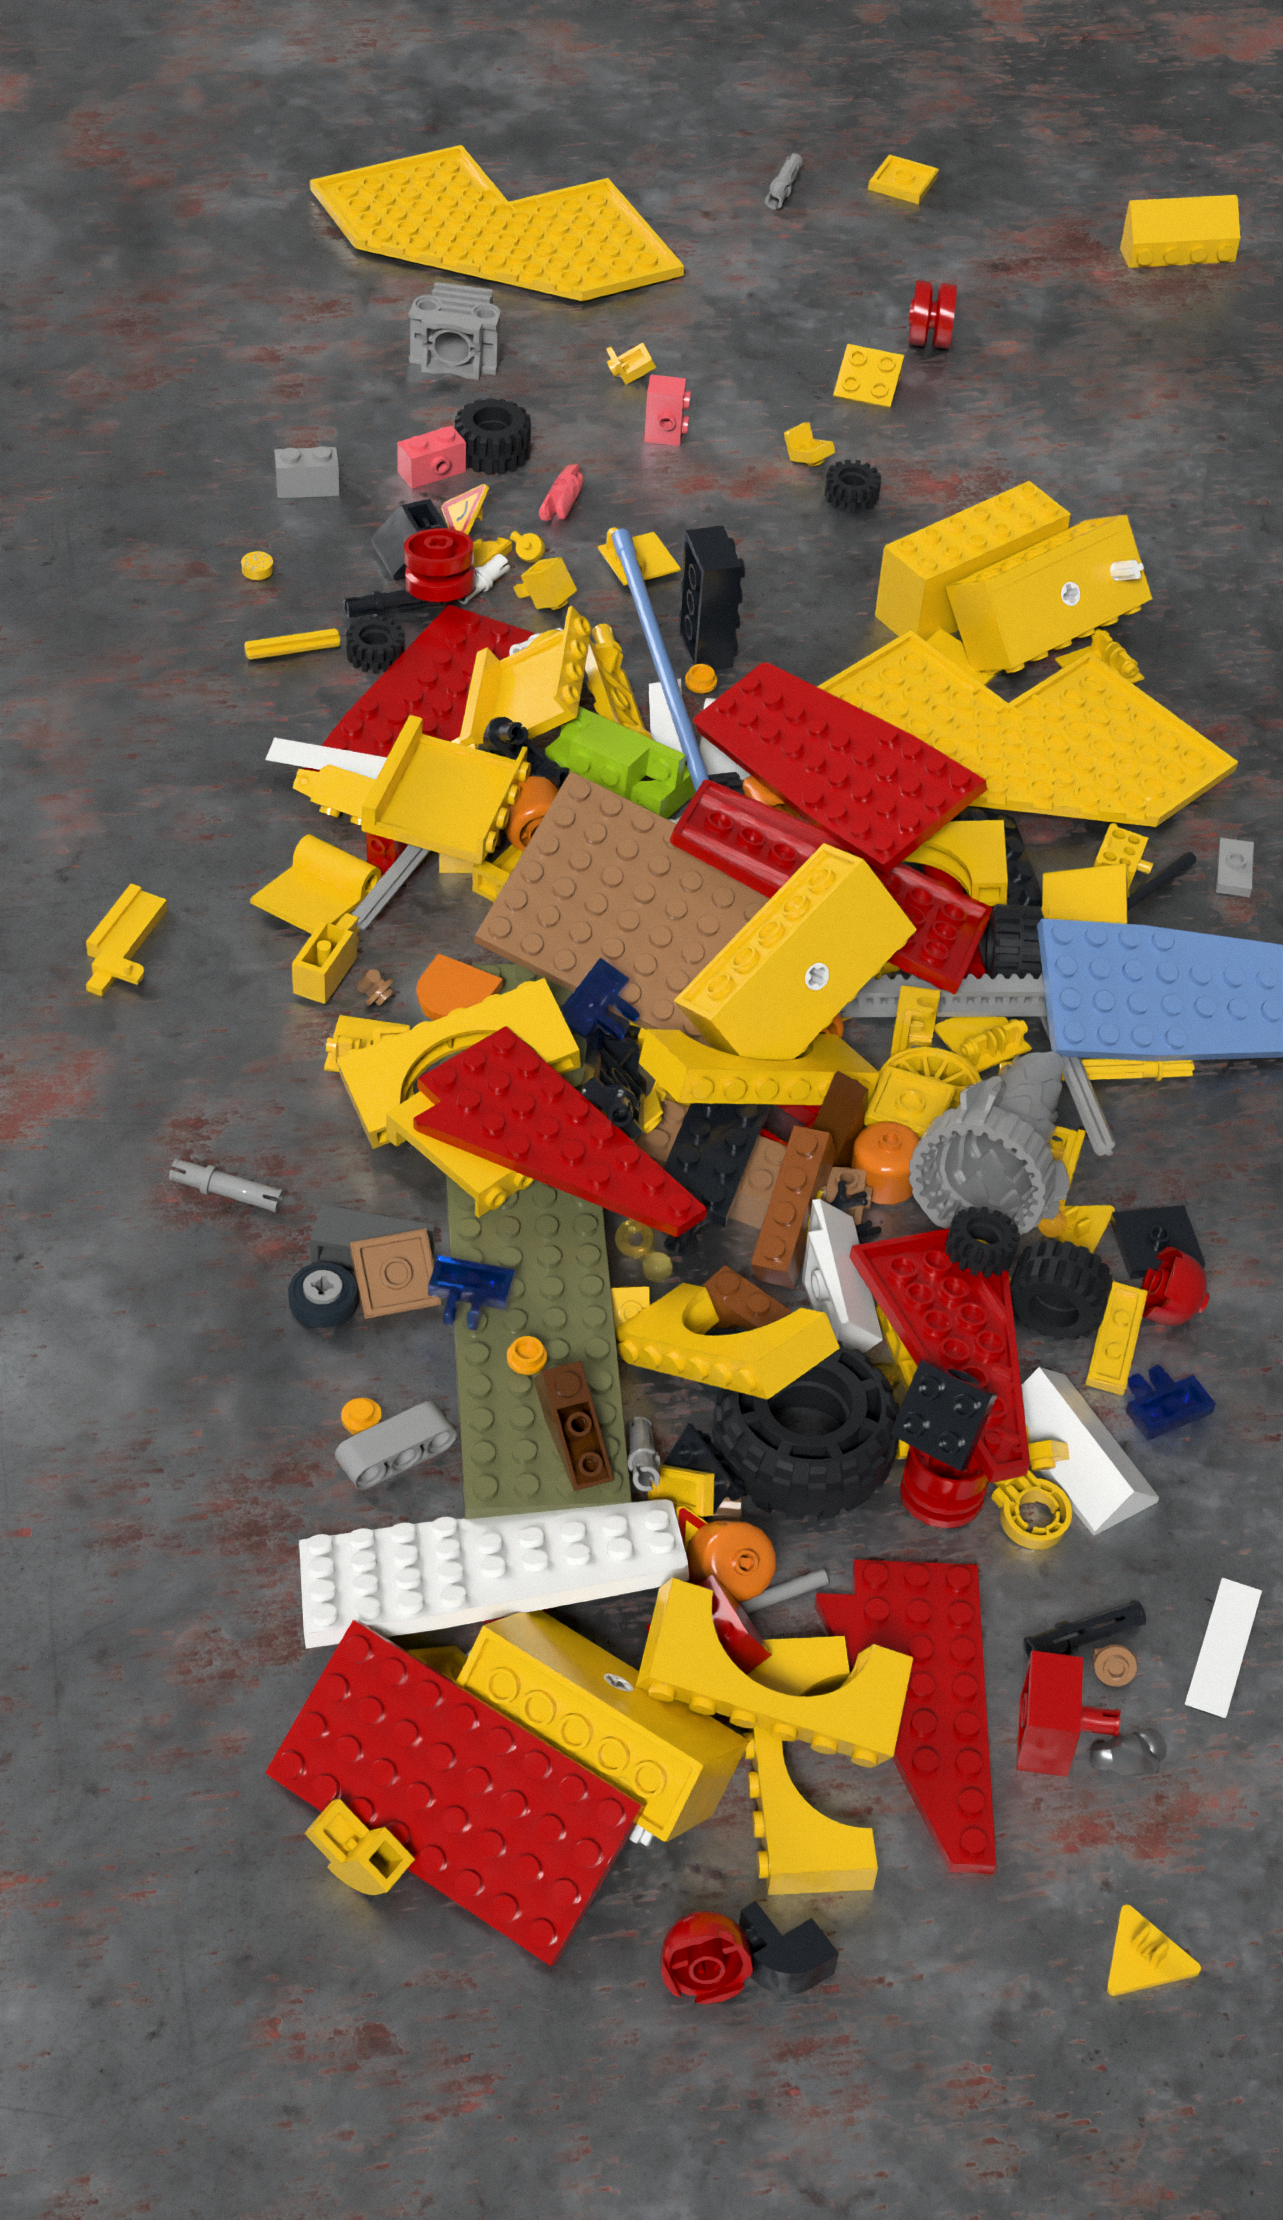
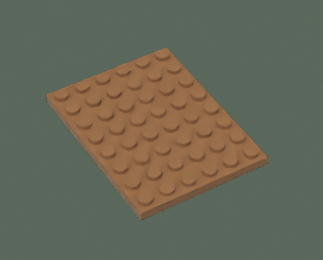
(616, 889)

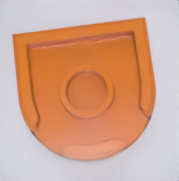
(453, 985)

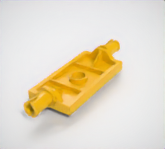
(610, 682)

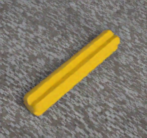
(292, 644)

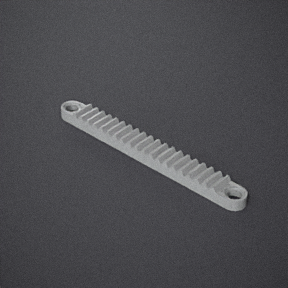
(973, 998)

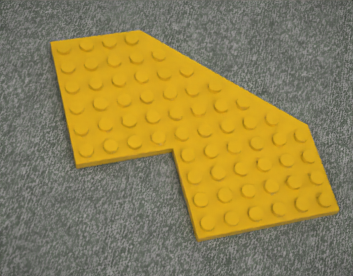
(454, 218)
(1064, 748)

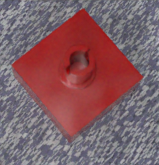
(1054, 1714)

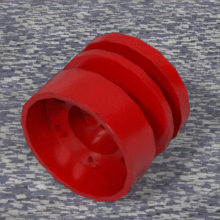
(940, 1492)

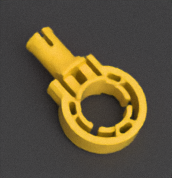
(1028, 1489)

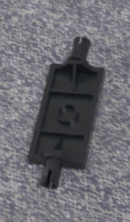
(1022, 882)
(613, 1080)
(713, 1158)

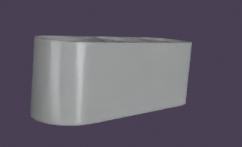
(395, 1445)

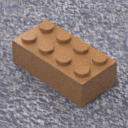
(760, 1176)

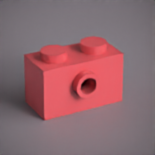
(665, 410)
(431, 457)

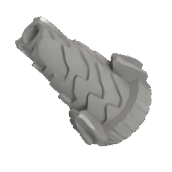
(996, 1148)

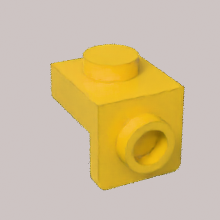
(631, 364)
(804, 448)
(1046, 1453)

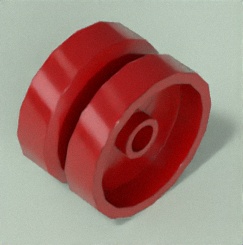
(930, 314)
(439, 565)

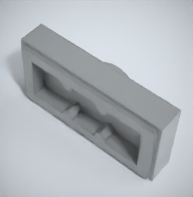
(1234, 867)

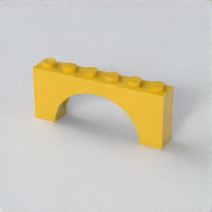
(972, 855)
(385, 1072)
(710, 1076)
(754, 1362)
(690, 1665)
(798, 1843)

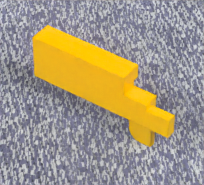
(121, 936)

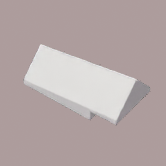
(833, 1280)
(1099, 1474)

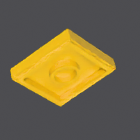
(903, 179)
(908, 1100)

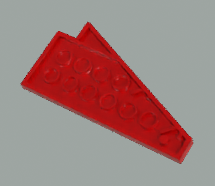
(526, 1117)
(959, 1325)
(943, 1726)

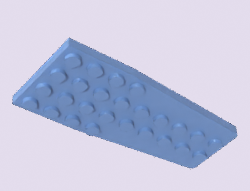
(1159, 993)

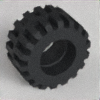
(494, 435)
(1013, 941)
(1060, 1289)

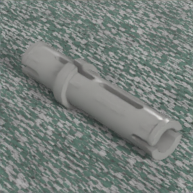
(782, 185)
(210, 1181)
(642, 1457)

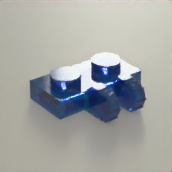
(593, 999)
(472, 1284)
(1169, 1405)

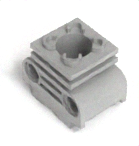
(455, 331)

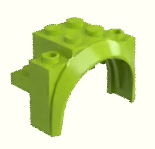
(620, 759)

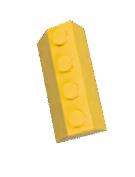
(1181, 231)

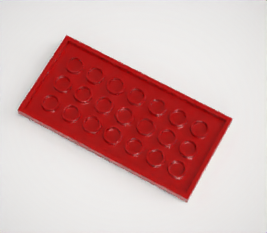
(461, 1787)

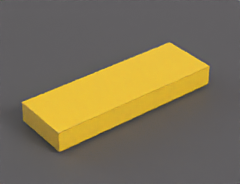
(1116, 1339)

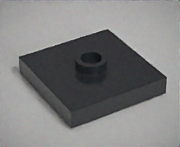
(1148, 1232)

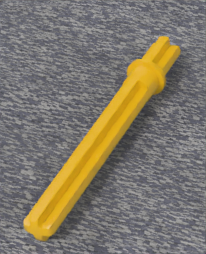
(1130, 1069)

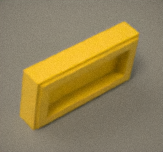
(686, 1489)

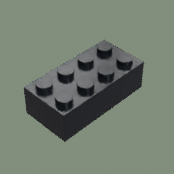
(710, 597)

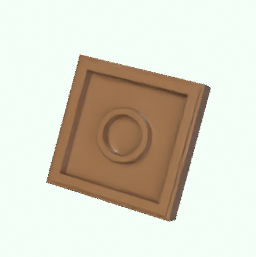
(393, 1273)

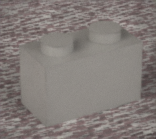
(306, 472)

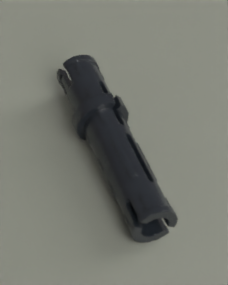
(381, 603)
(1126, 1617)

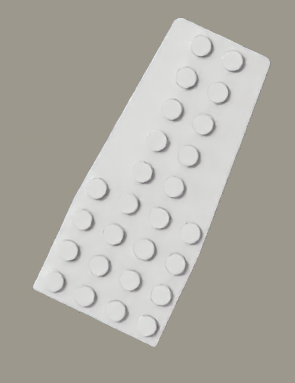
(484, 1567)

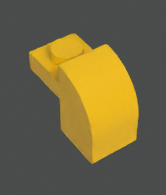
(358, 1857)

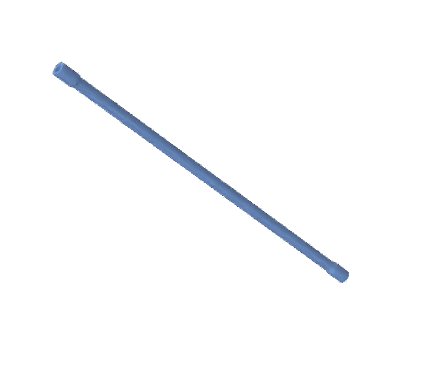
(626, 553)

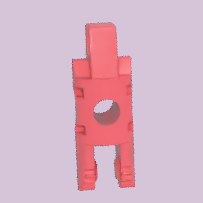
(562, 493)

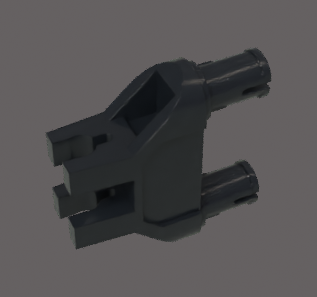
(507, 739)

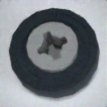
(332, 1306)

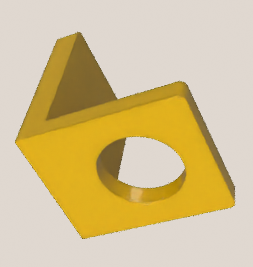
(628, 1302)

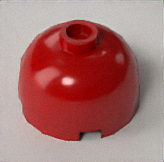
(1174, 1289)
(706, 1957)

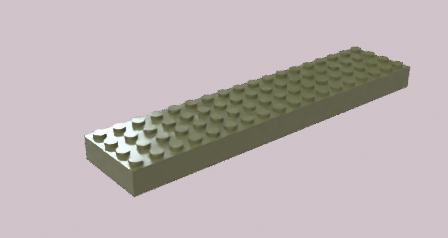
(558, 1298)

